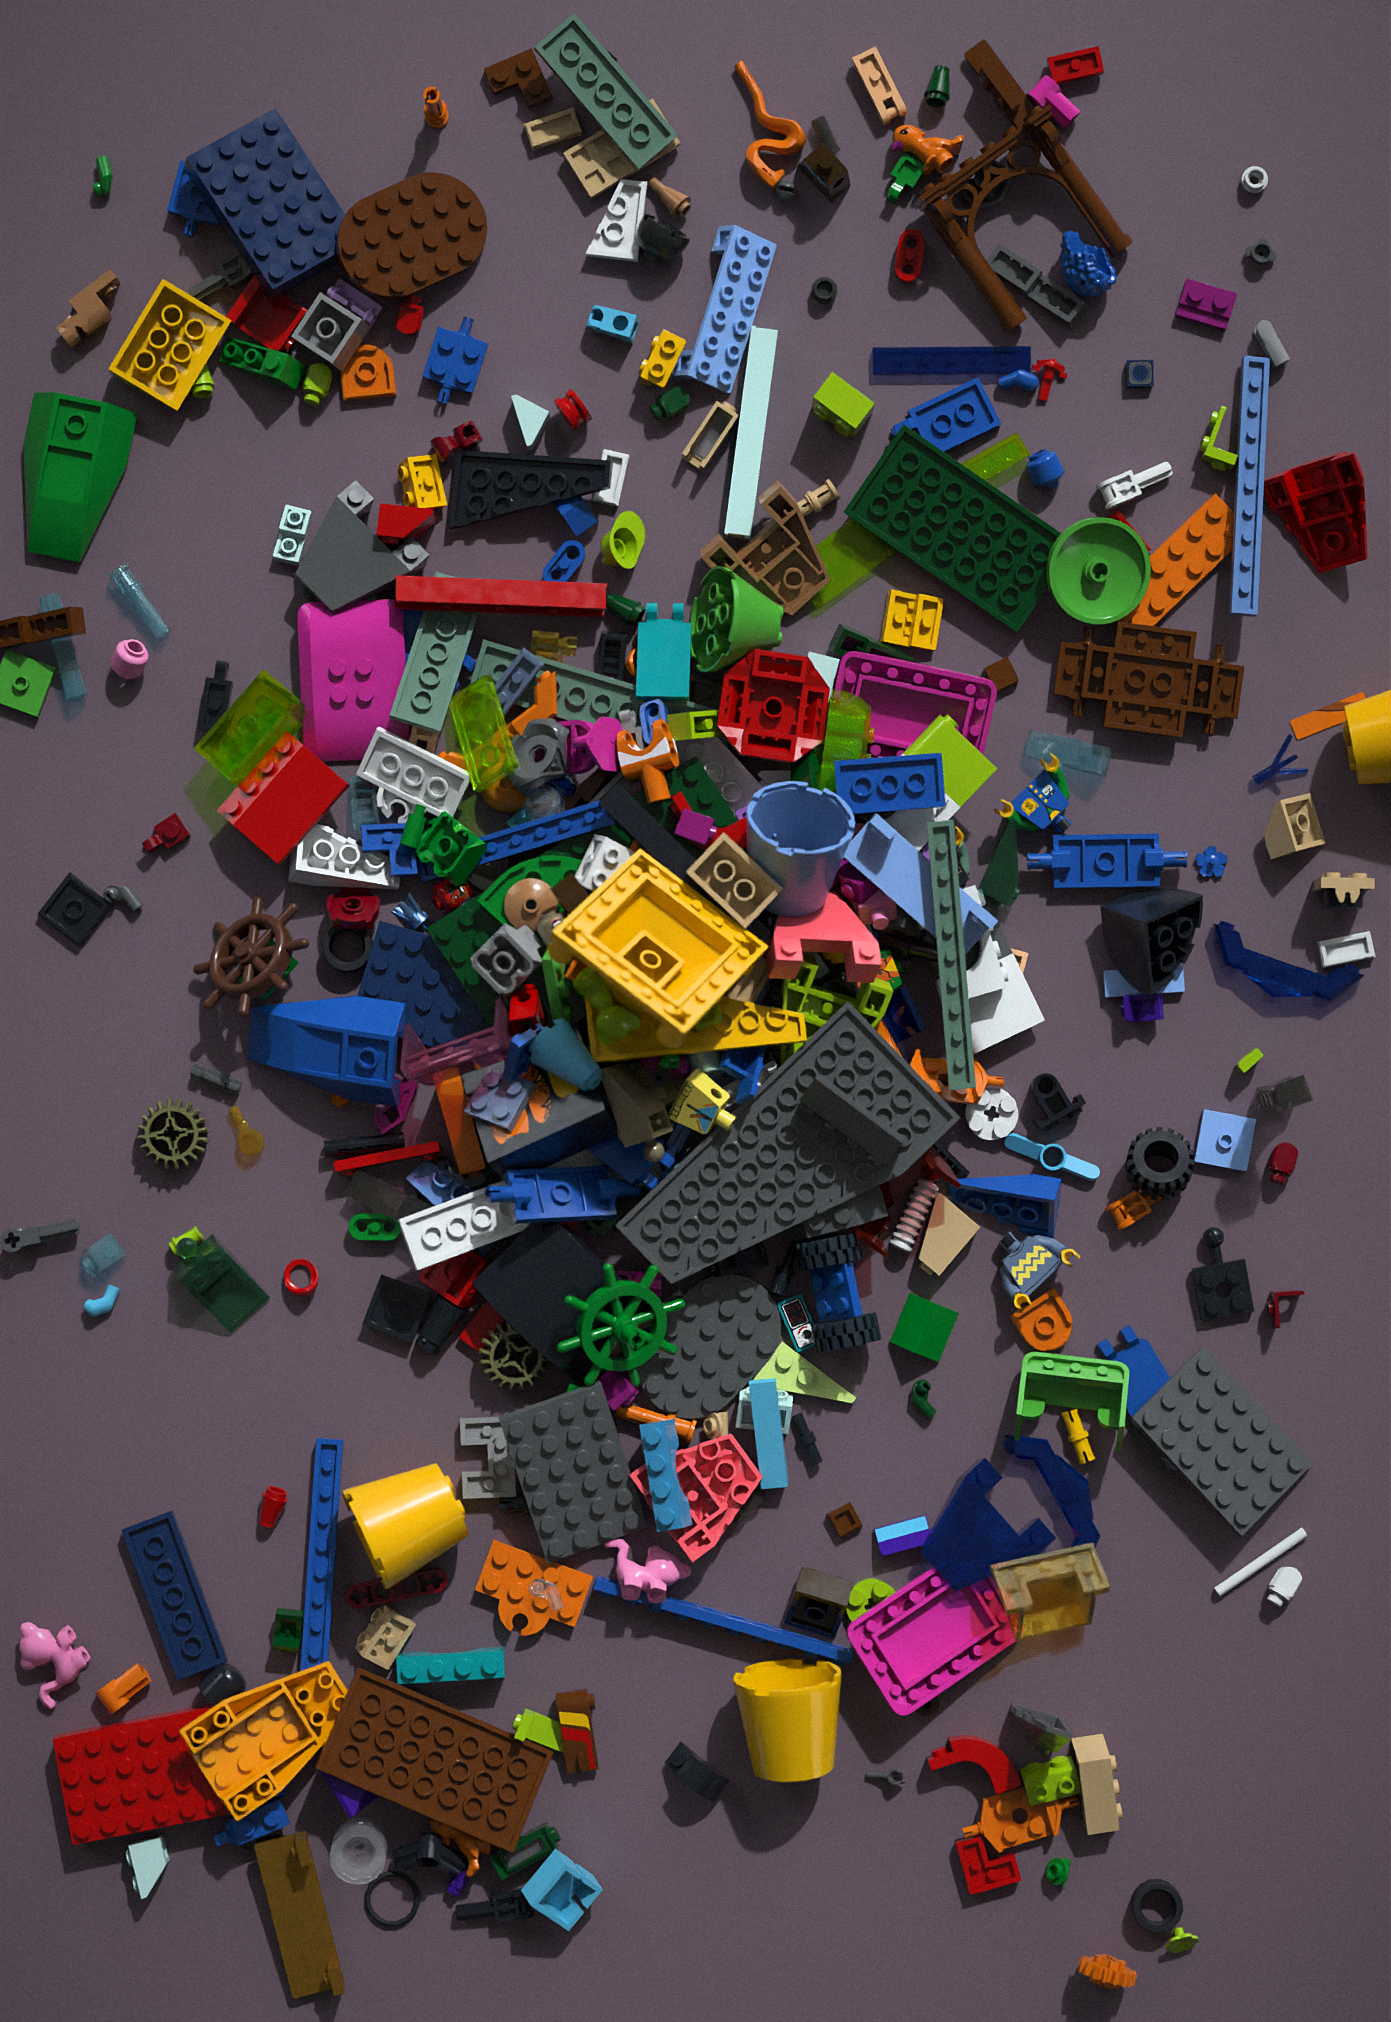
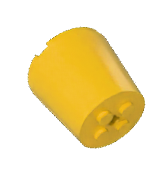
(1369, 737)
(406, 1520)
(790, 1717)

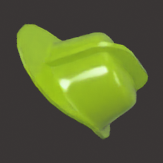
(624, 541)

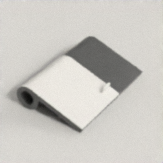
(1001, 1012)

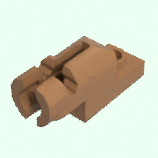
(89, 309)

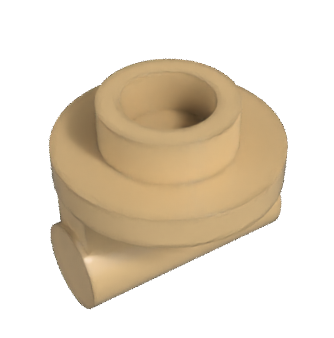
(716, 1425)

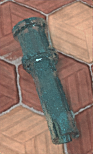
(133, 591)

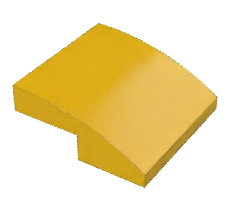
(911, 620)

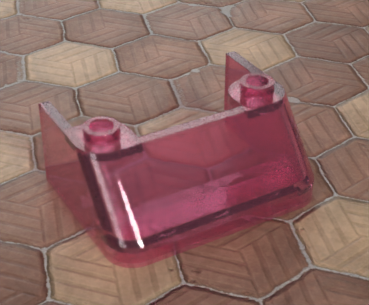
(458, 1056)

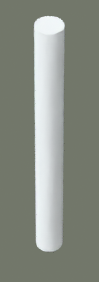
(1261, 1561)

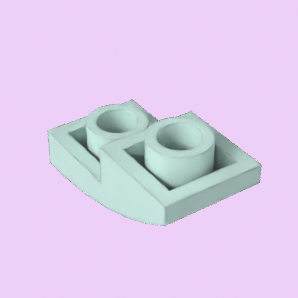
(292, 535)

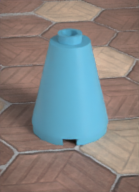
(565, 1056)

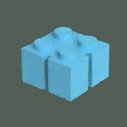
(553, 1889)

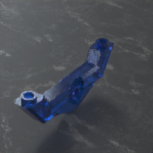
(1277, 977)
(1064, 1482)

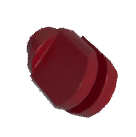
(1282, 1162)

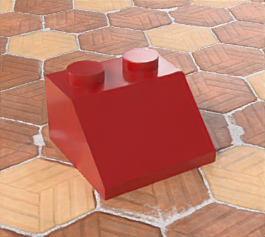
(400, 522)

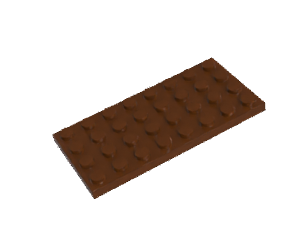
(434, 1760)

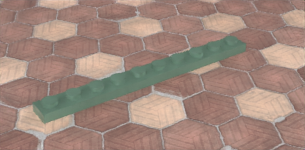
(951, 954)

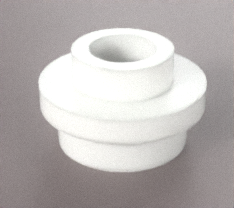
(1256, 172)

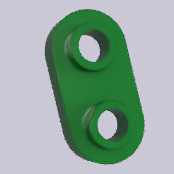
(375, 1227)

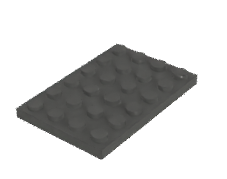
(1221, 1441)
(573, 1471)

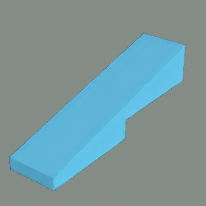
(768, 1433)

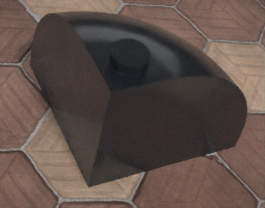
(1151, 934)

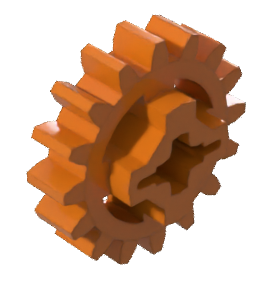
(1107, 1971)

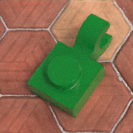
(905, 174)

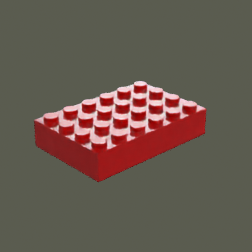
(132, 1777)

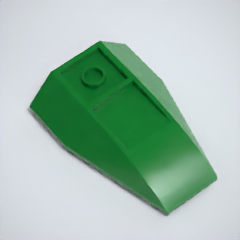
(72, 469)

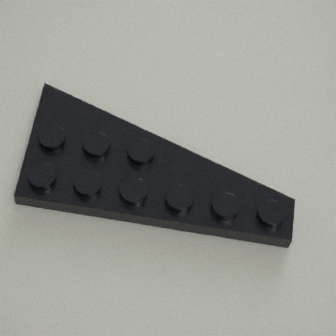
(508, 483)

